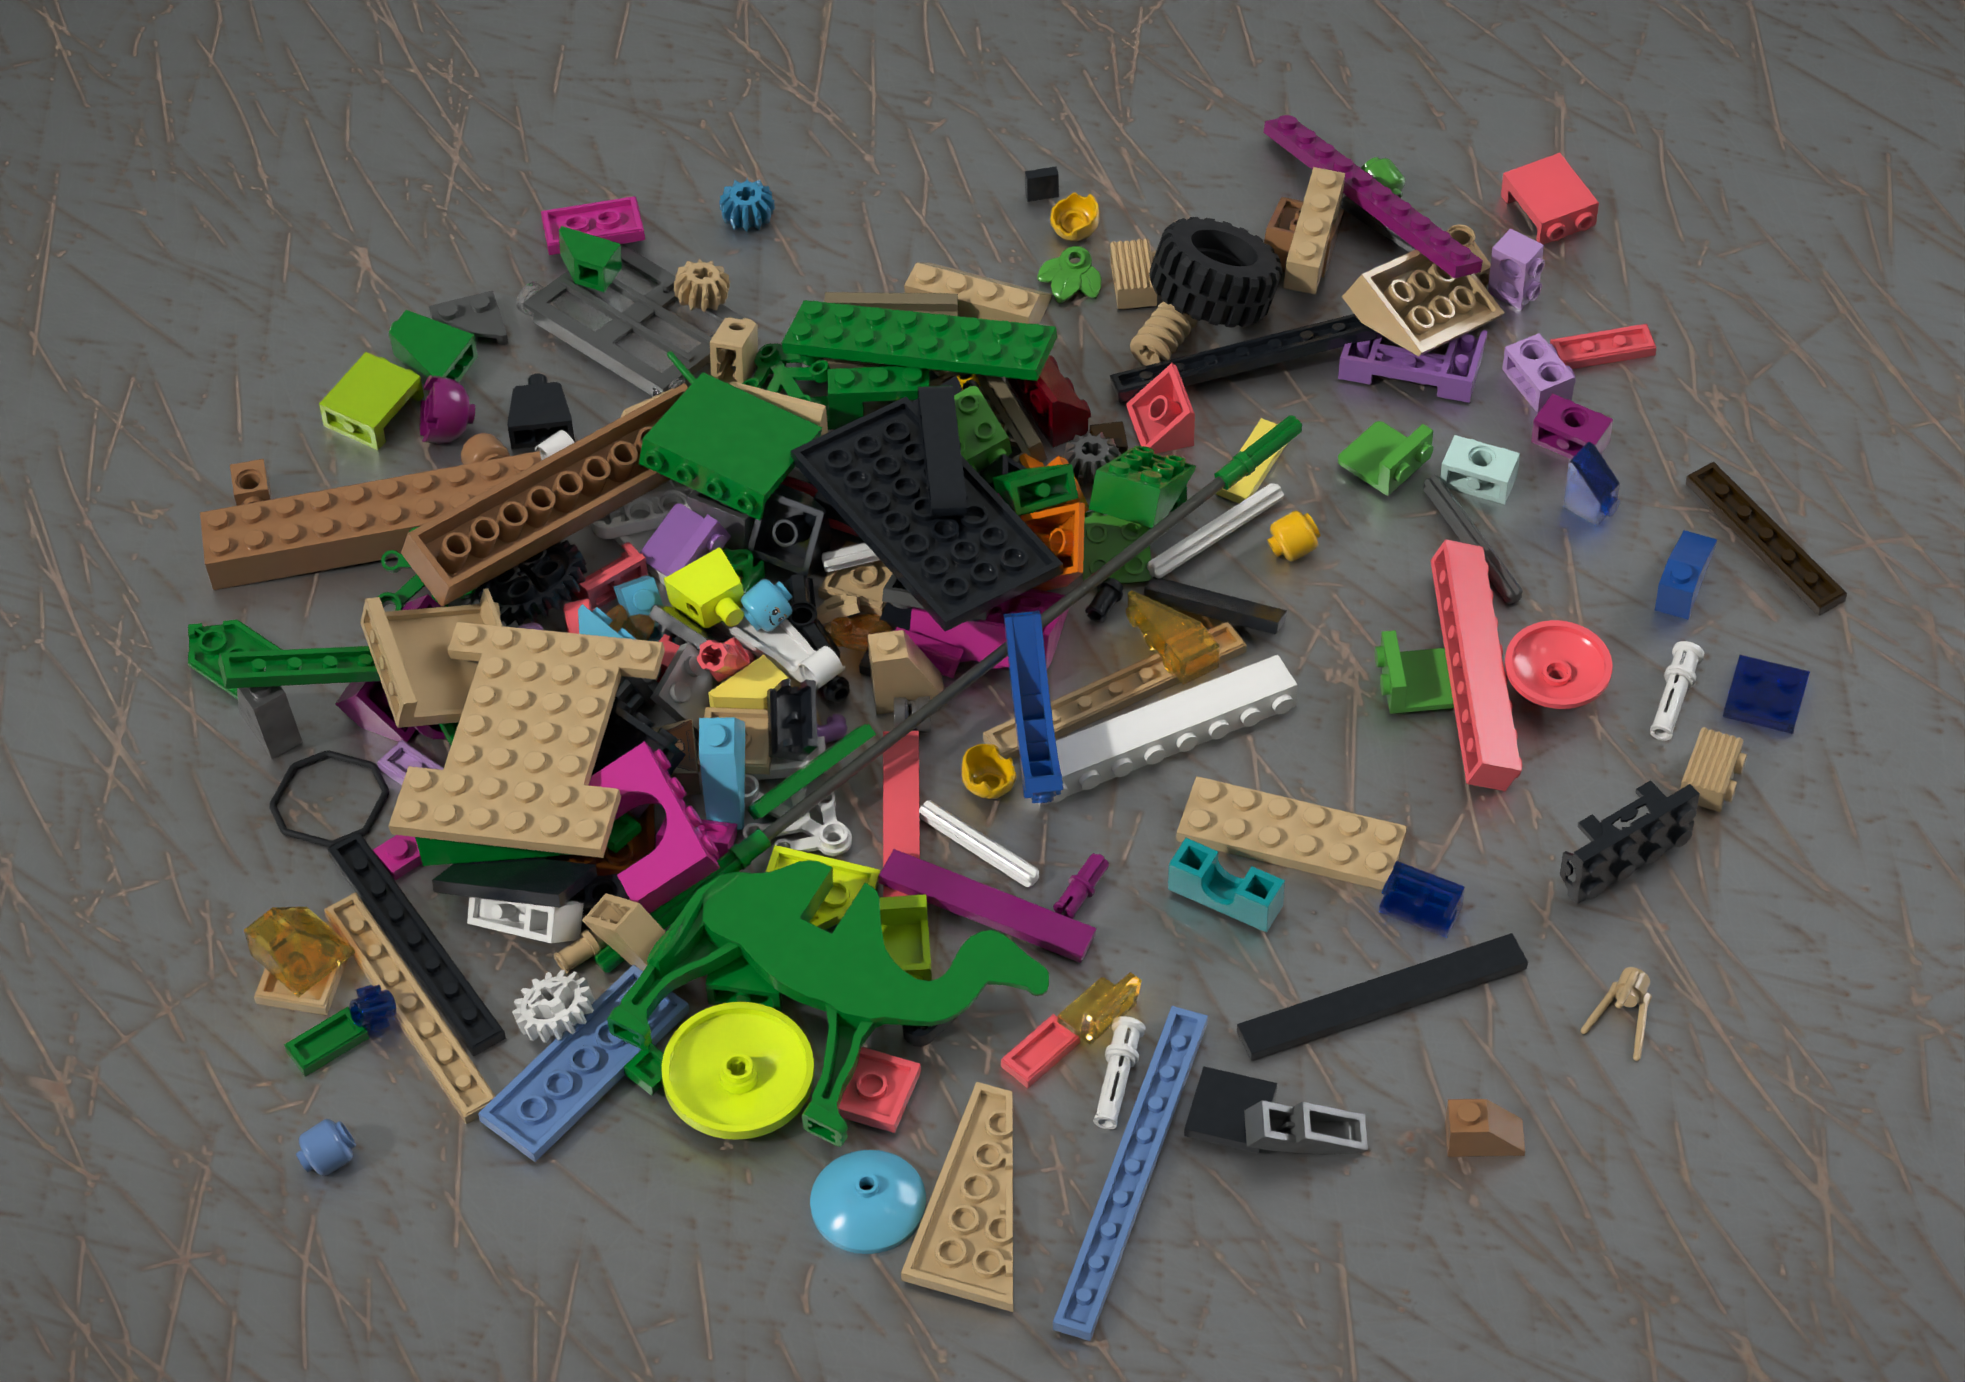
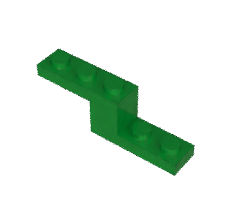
(853, 386)

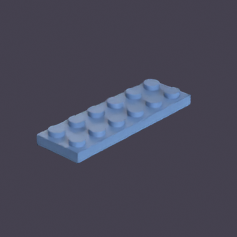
(572, 1073)

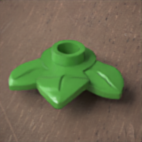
(1069, 277)

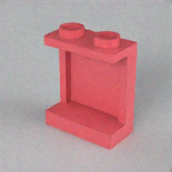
(1551, 197)

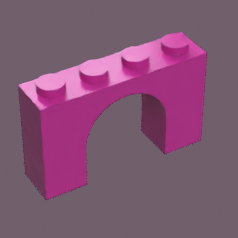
(684, 852)

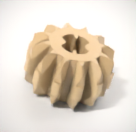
(701, 285)

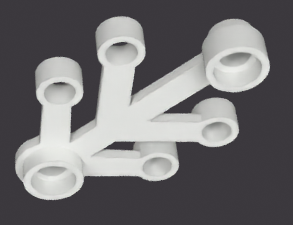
(820, 834)

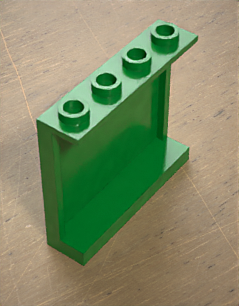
(726, 444)

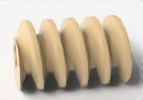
(1161, 335)

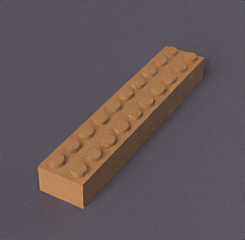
(537, 506)
(338, 523)

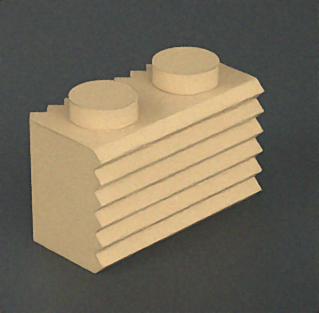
(1130, 273)
(1713, 768)

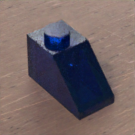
(1591, 486)

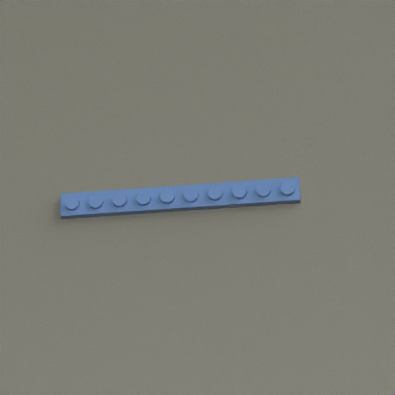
(1130, 1174)

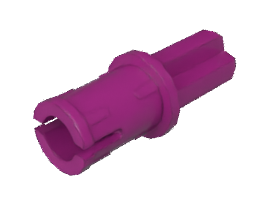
(1081, 885)

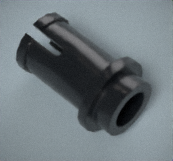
(1108, 593)
(836, 689)

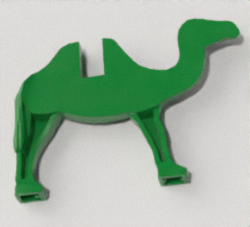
(836, 972)

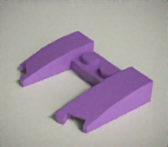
(1452, 373)

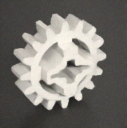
(553, 1006)

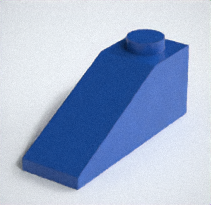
(1684, 574)

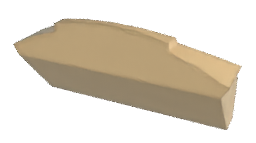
(838, 606)

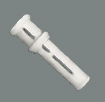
(1679, 678)
(1120, 1059)

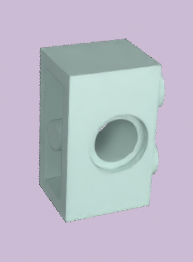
(1480, 469)

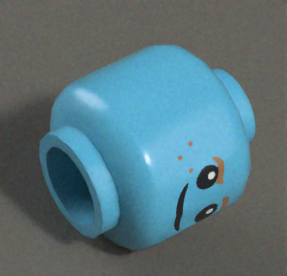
(766, 605)

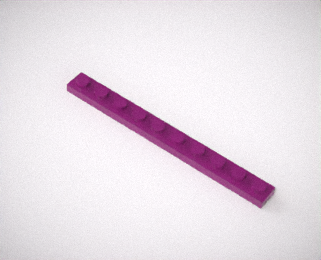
(1375, 198)

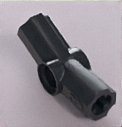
(804, 613)

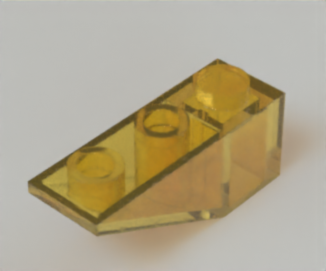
(1179, 639)

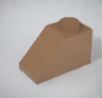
(1482, 1129)

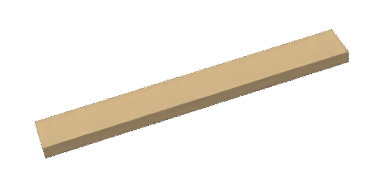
(1112, 693)
(414, 1009)

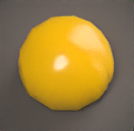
(1075, 217)
(987, 772)

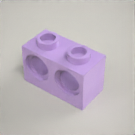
(1516, 269)
(1538, 371)

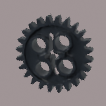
(553, 570)

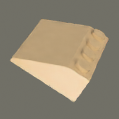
(1420, 303)

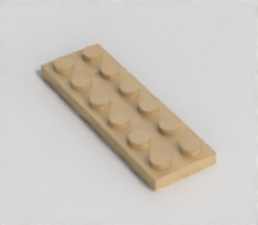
(1291, 833)

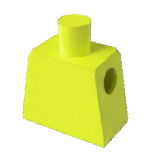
(707, 591)

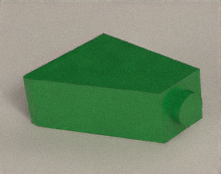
(432, 347)

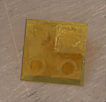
(296, 946)

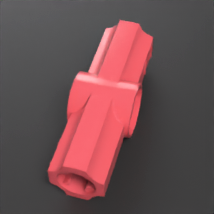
(724, 658)

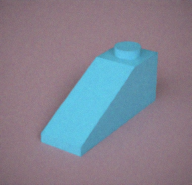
(723, 768)

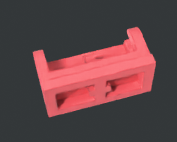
(600, 584)

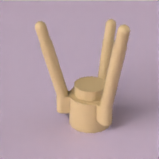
(1629, 992)

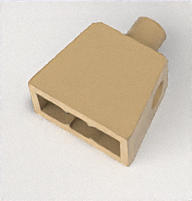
(737, 343)

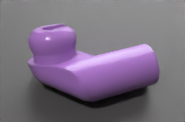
(834, 729)

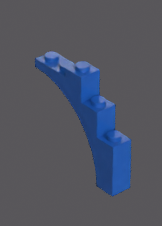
(1032, 707)

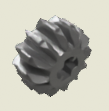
(1088, 455)

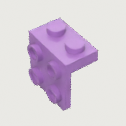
(682, 540)

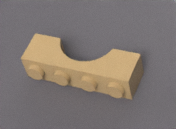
(1313, 230)

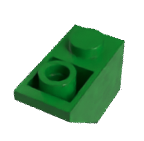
(589, 258)

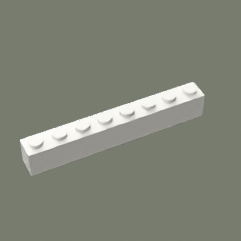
(1174, 725)

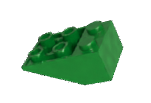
(1140, 485)

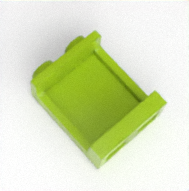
(369, 399)
(907, 933)

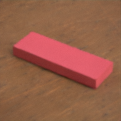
(1605, 346)

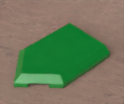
(210, 641)

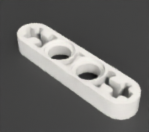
(653, 503)

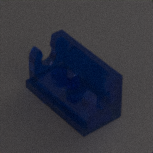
(1422, 899)

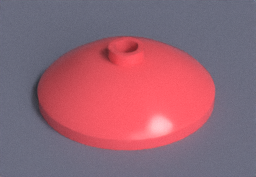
(1560, 652)

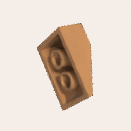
(1282, 229)

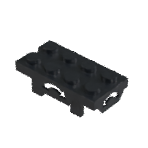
(1617, 852)

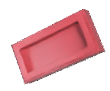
(1039, 1051)

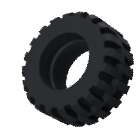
(1215, 272)

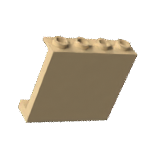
(415, 660)

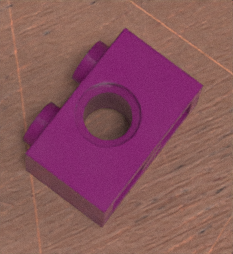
(1569, 427)

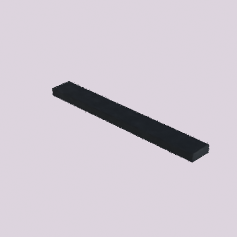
(1248, 354)
(417, 944)
(1381, 996)

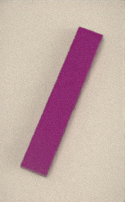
(987, 905)

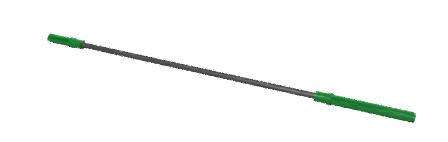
(742, 854)

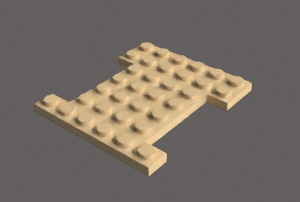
(527, 742)

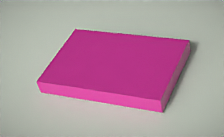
(610, 219)

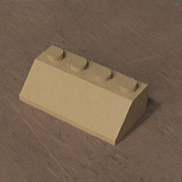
(980, 295)

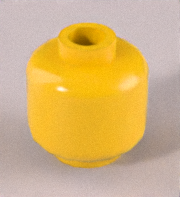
(1294, 536)

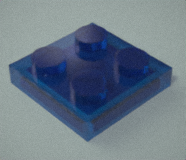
(1766, 694)

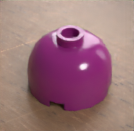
(444, 411)

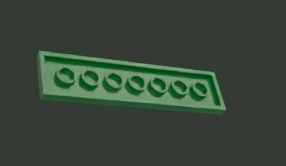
(920, 340)

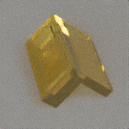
(1099, 1005)

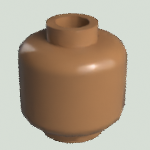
(483, 448)

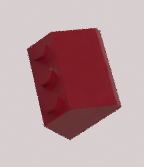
(1052, 404)

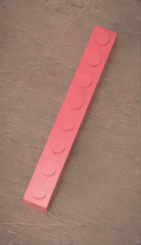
(1475, 666)

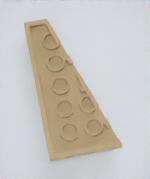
(968, 1223)

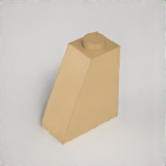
(900, 670)
(625, 928)

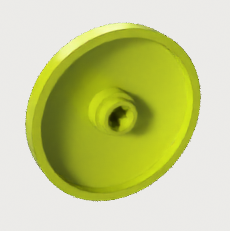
(738, 1070)

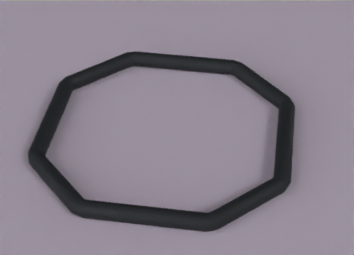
(338, 756)

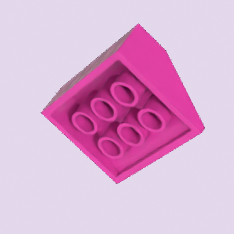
(985, 636)

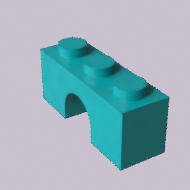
(1200, 877)

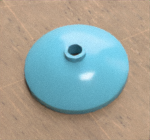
(871, 1218)

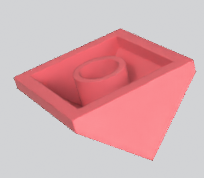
(1163, 413)

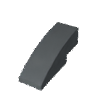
(1305, 1129)

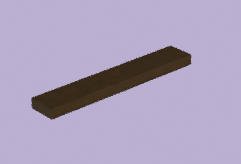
(1766, 538)

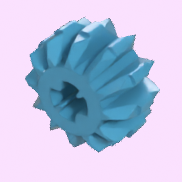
(747, 204)

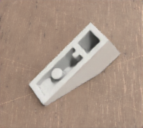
(528, 920)

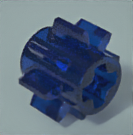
(372, 1008)

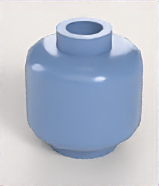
(325, 1147)

